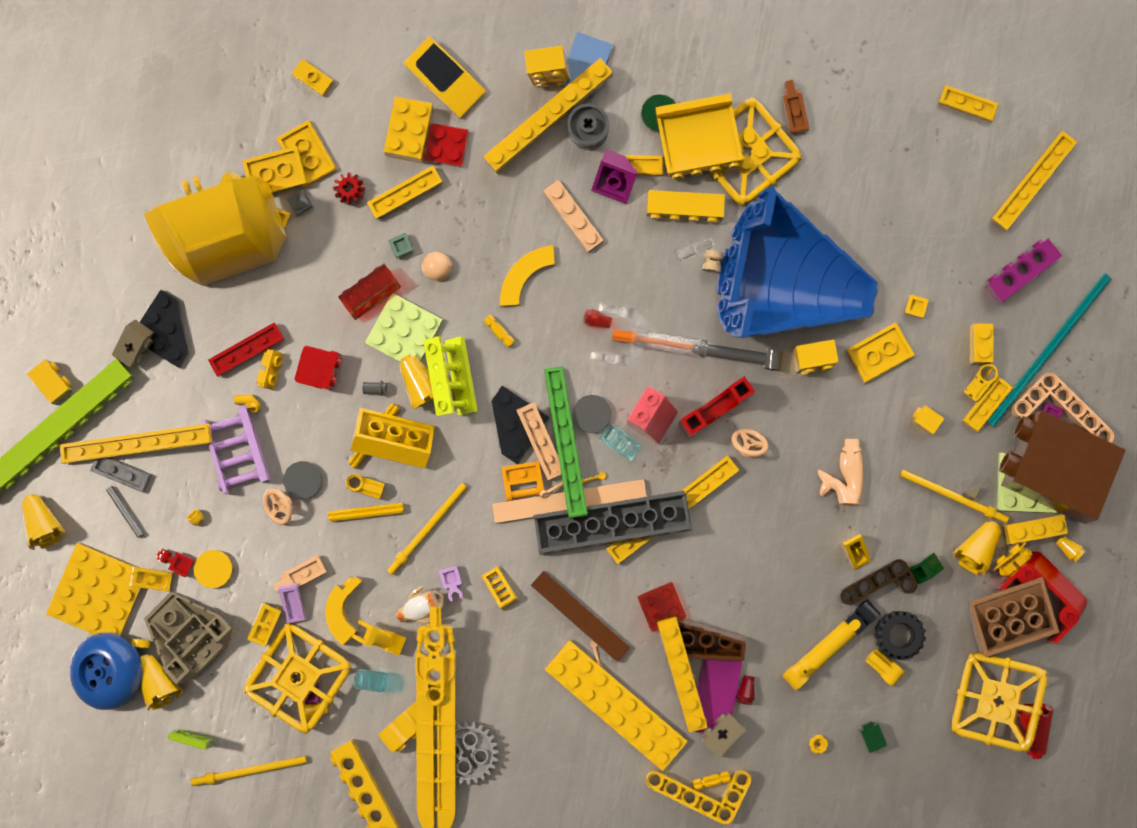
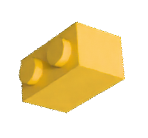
(981, 344)
(50, 382)

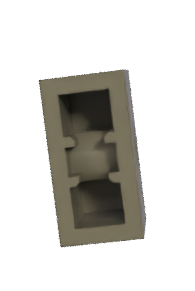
(133, 343)
(721, 745)

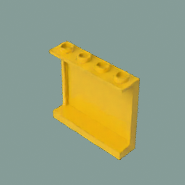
(699, 136)

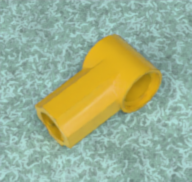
(367, 486)
(888, 670)

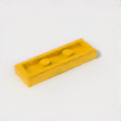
(968, 103)
(987, 404)

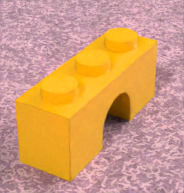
(1035, 529)

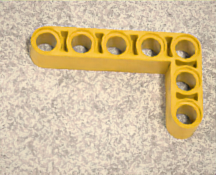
(696, 804)

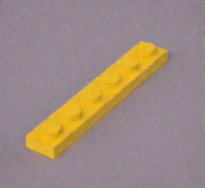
(1034, 180)
(682, 674)

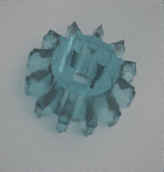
(370, 680)

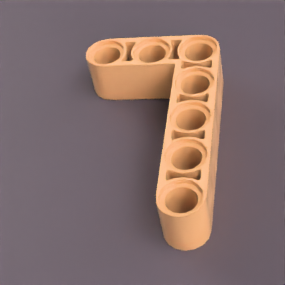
(1070, 400)

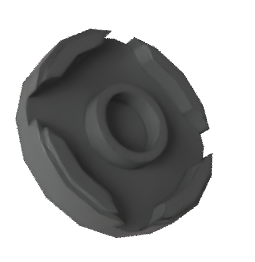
(591, 413)
(302, 480)

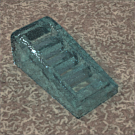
(610, 427)

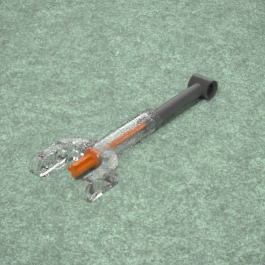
(645, 339)

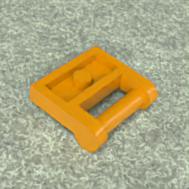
(522, 474)

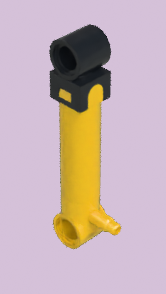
(831, 644)

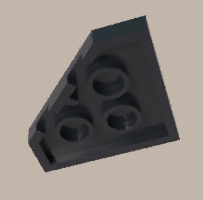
(169, 334)
(511, 432)

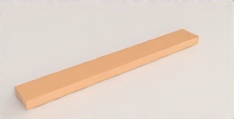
(556, 502)

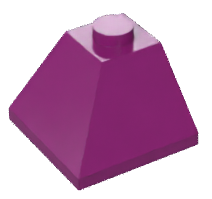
(614, 177)

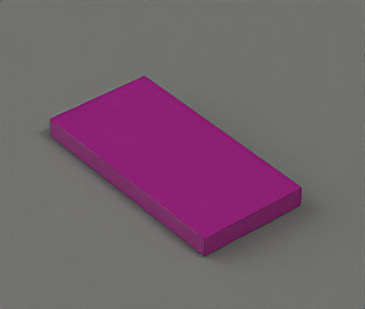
(718, 689)

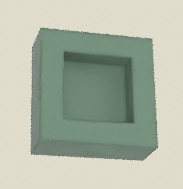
(400, 245)

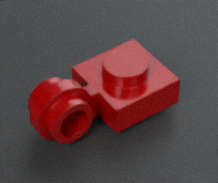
(179, 564)

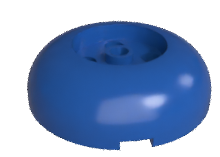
(124, 668)

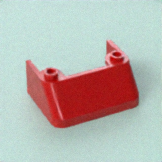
(1057, 583)

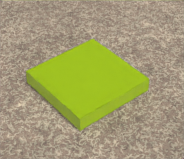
(190, 739)

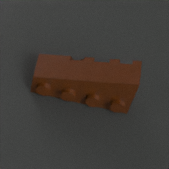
(710, 642)

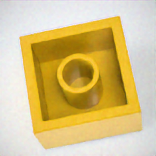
(815, 356)

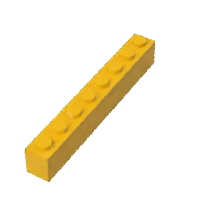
(548, 115)

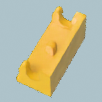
(263, 624)

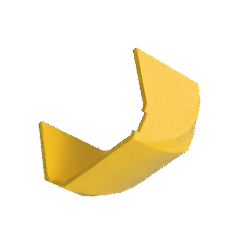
(218, 229)

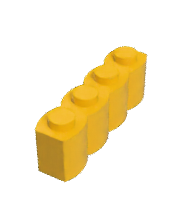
(402, 728)

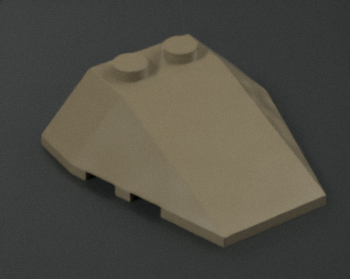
(186, 636)

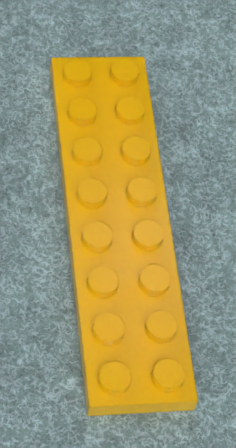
(616, 705)

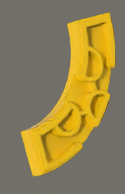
(522, 271)

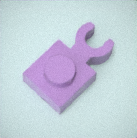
(450, 579)

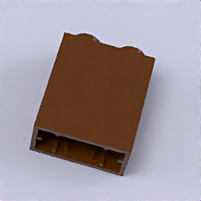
(1061, 466)

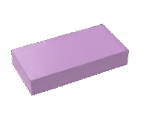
(292, 603)

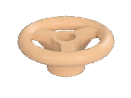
(749, 445)
(281, 503)

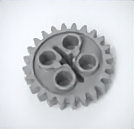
(482, 743)

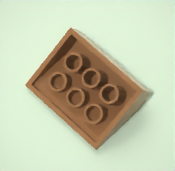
(1012, 617)

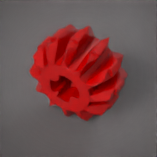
(343, 185)

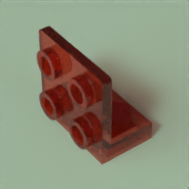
(659, 603)

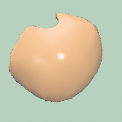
(437, 266)

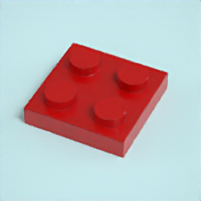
(446, 145)

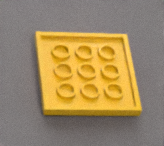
(94, 592)

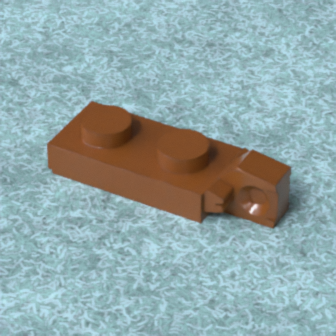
(794, 108)

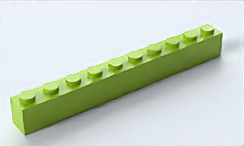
(62, 422)

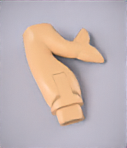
(852, 469)

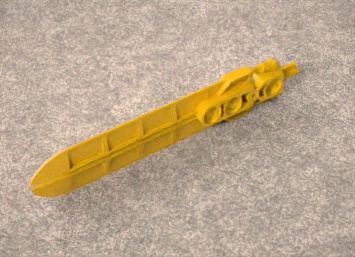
(426, 722)

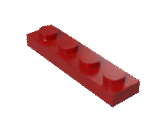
(246, 349)

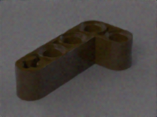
(874, 585)

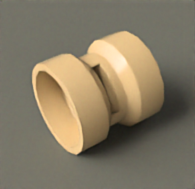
(713, 261)

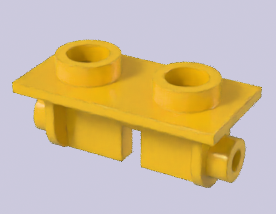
(272, 361)
(1006, 563)

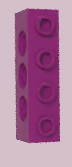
(1048, 254)

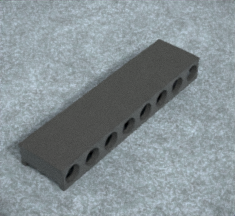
(613, 523)

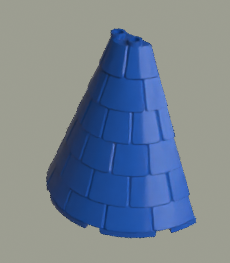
(787, 274)

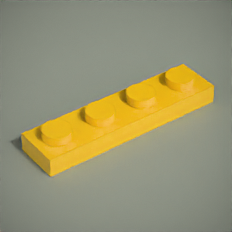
(404, 192)

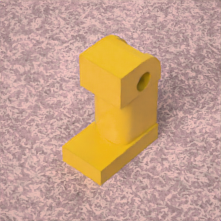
(384, 639)

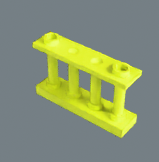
(460, 374)

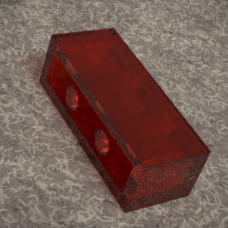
(369, 291)

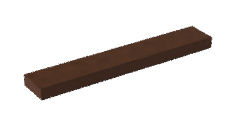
(580, 616)

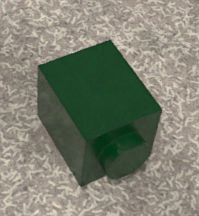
(926, 568)
(872, 736)

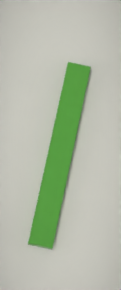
(565, 442)

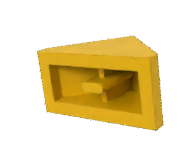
(856, 551)

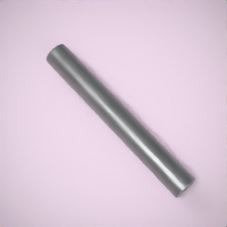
(124, 511)

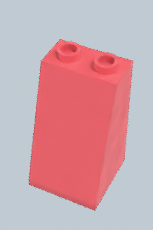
(652, 415)

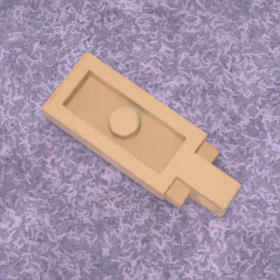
(302, 573)

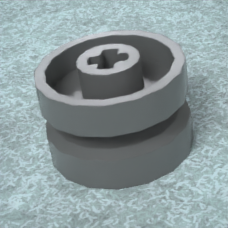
(588, 115)

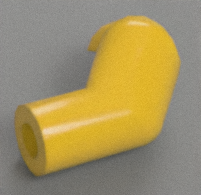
(249, 400)

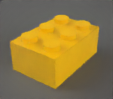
(547, 66)
(408, 129)

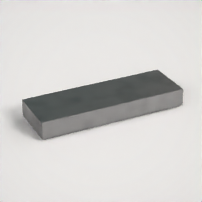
(121, 473)

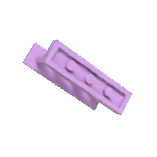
(254, 454)

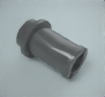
(374, 388)

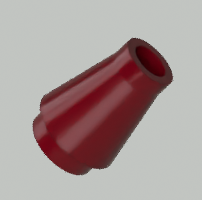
(746, 691)

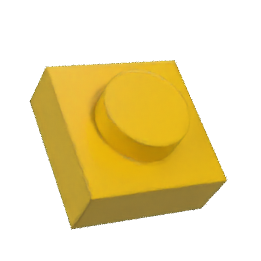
(916, 306)

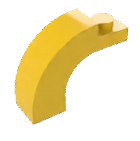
(335, 614)

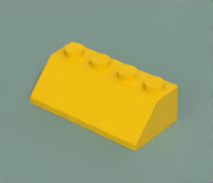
(392, 438)

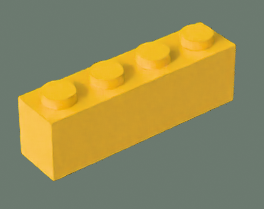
(685, 205)

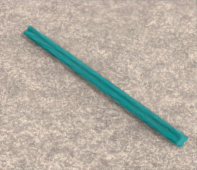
(1075, 317)

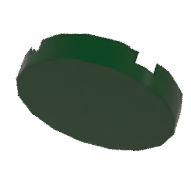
(648, 110)

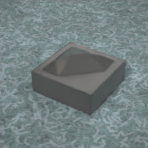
(299, 202)

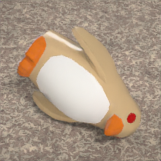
(418, 606)

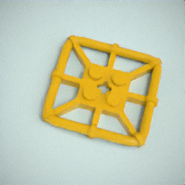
(760, 154)
(309, 677)
(1004, 713)

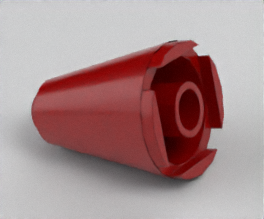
(1041, 738)

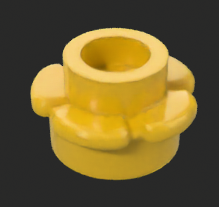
(823, 744)

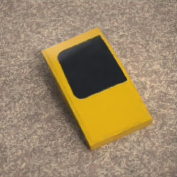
(444, 77)

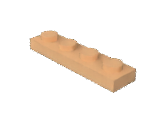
(573, 216)
(540, 440)

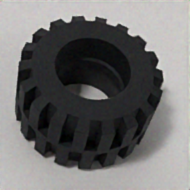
(916, 635)

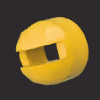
(194, 517)

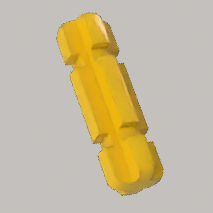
(499, 331)
(711, 780)

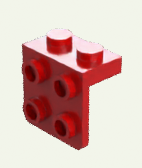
(318, 368)

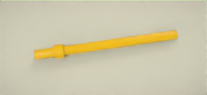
(988, 511)
(402, 557)
(211, 778)

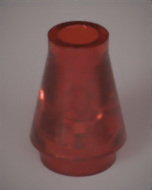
(596, 319)

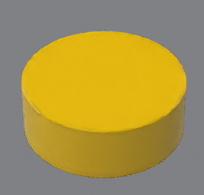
(137, 643)

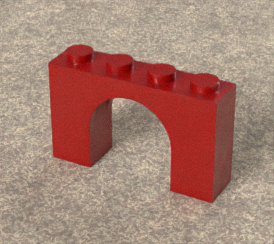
(717, 407)

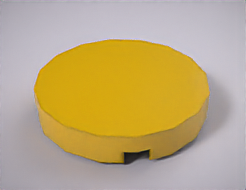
(213, 569)

